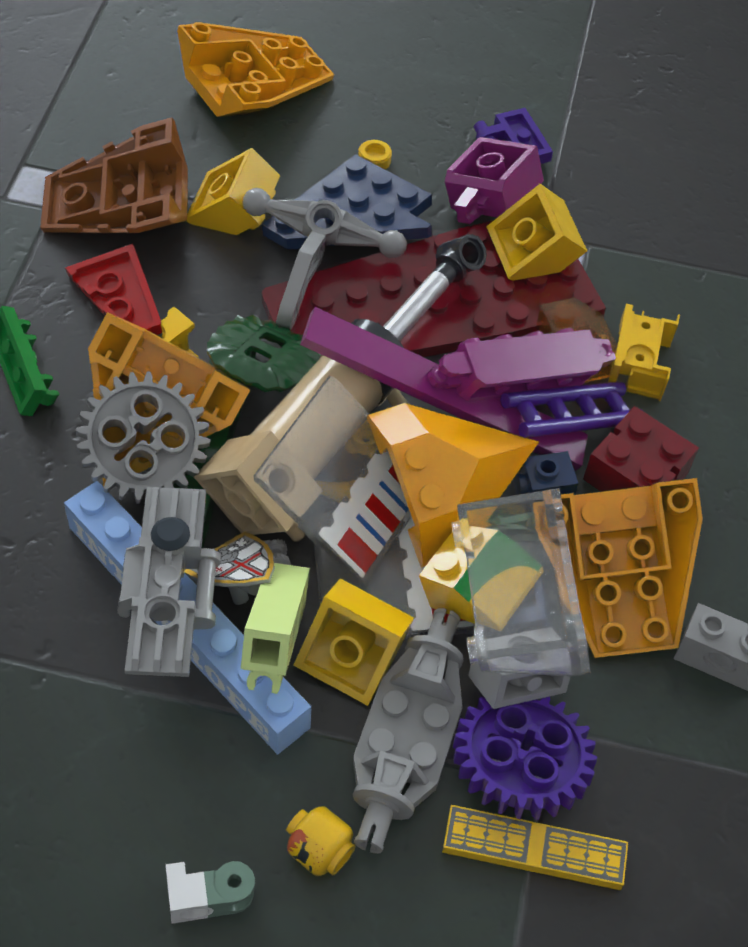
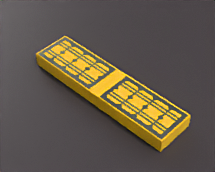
(536, 847)

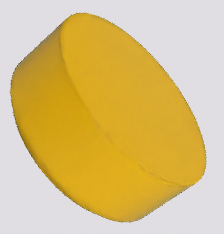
(376, 152)

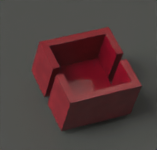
(639, 455)

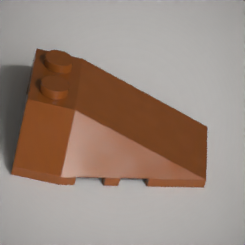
(122, 189)

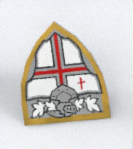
(243, 566)

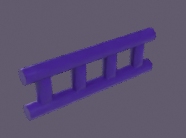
(564, 421)

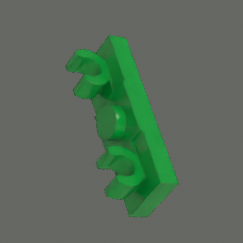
(20, 364)

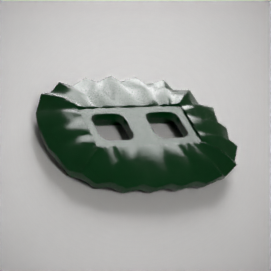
(286, 364)

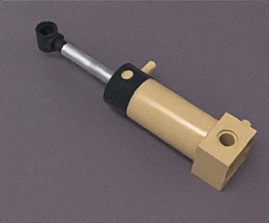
(231, 469)

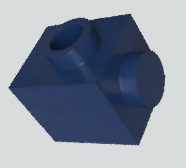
(547, 473)

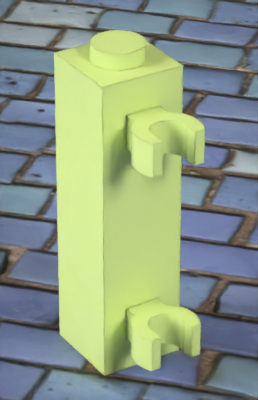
(274, 625)

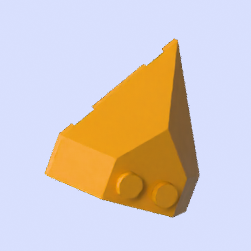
(127, 348)
(444, 465)

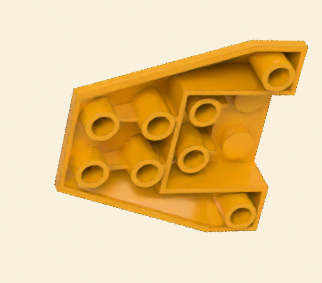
(247, 68)
(633, 563)

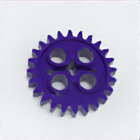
(525, 754)

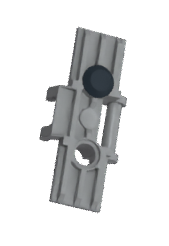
(152, 582)

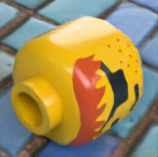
(320, 841)

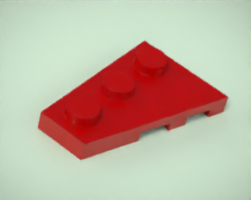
(118, 286)

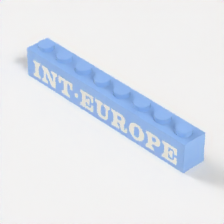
(215, 651)

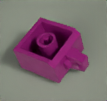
(491, 178)

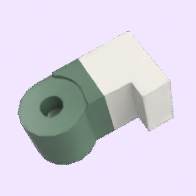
(209, 892)

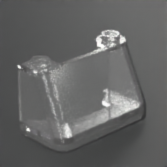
(522, 586)

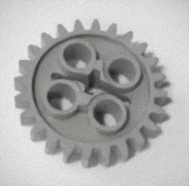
(118, 410)

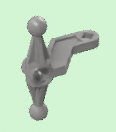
(302, 217)

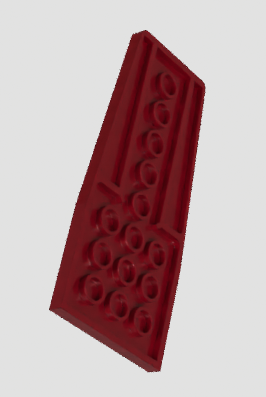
(476, 307)

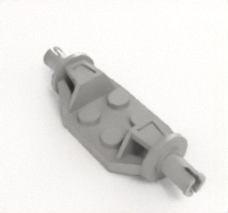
(408, 730)

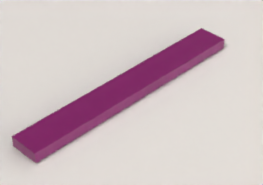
(409, 374)

